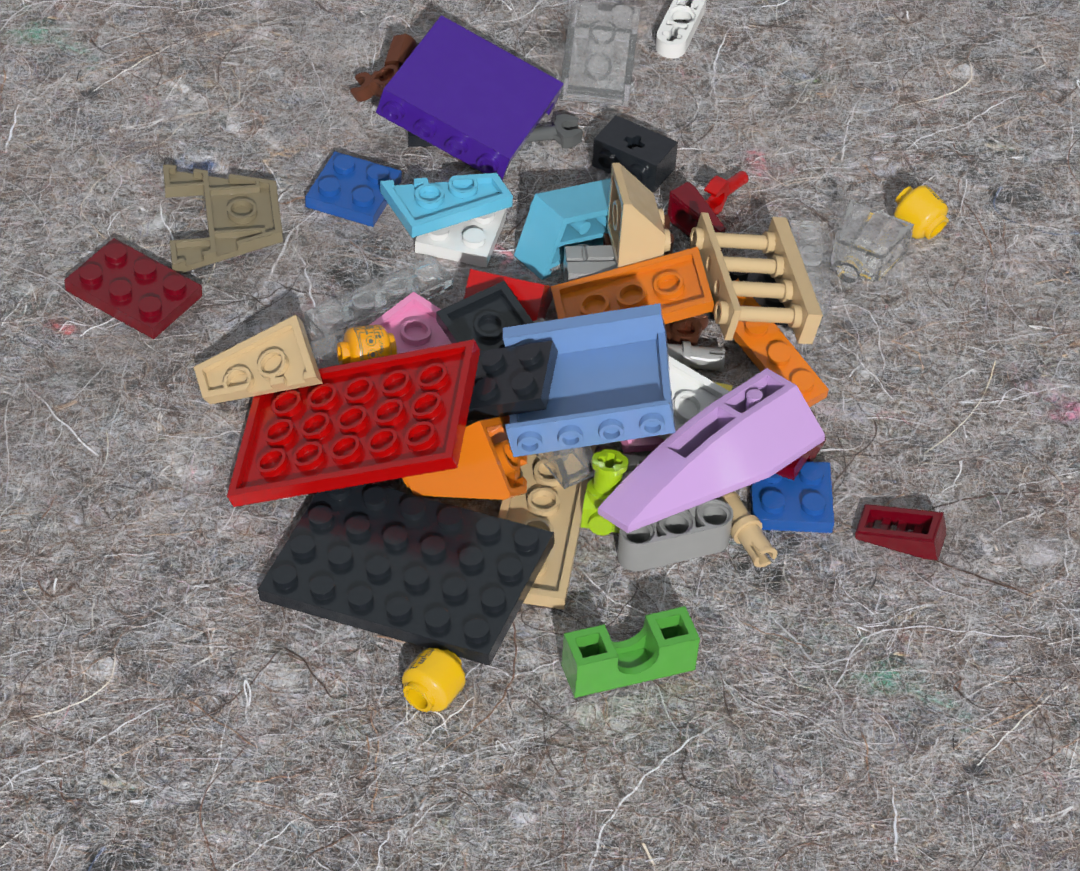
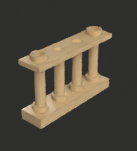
(782, 263)

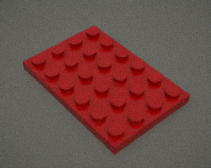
(359, 426)

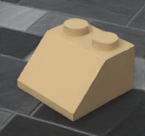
(634, 220)

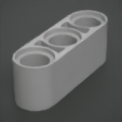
(677, 538)

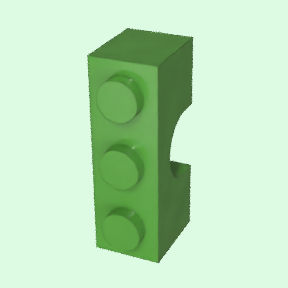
(661, 649)

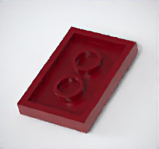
(133, 288)

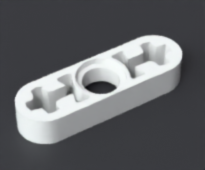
(683, 31)

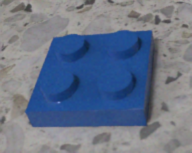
(351, 189)
(797, 503)

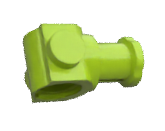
(609, 469)

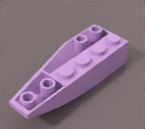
(718, 451)

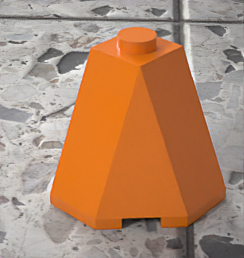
(483, 470)

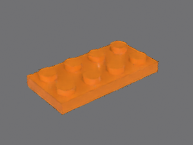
(671, 280)

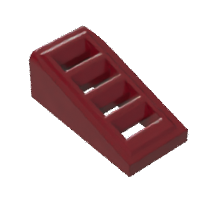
(686, 207)
(924, 541)

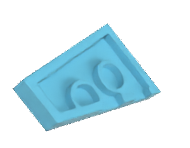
(437, 205)

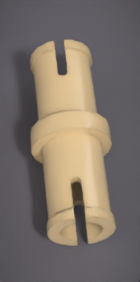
(747, 531)

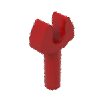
(721, 188)

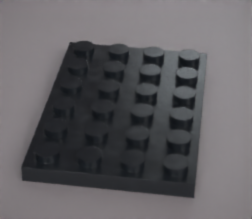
(409, 569)

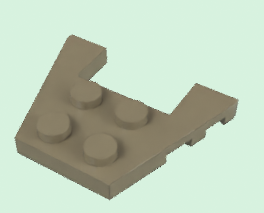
(239, 213)

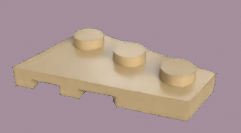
(260, 365)

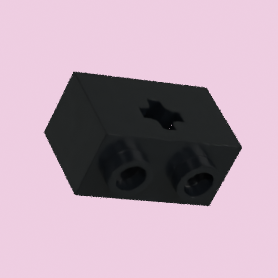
(638, 149)

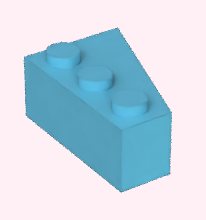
(560, 220)

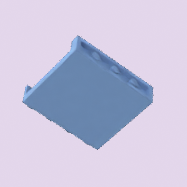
(605, 383)

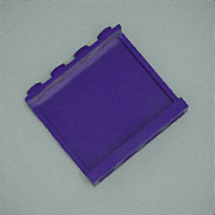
(468, 97)

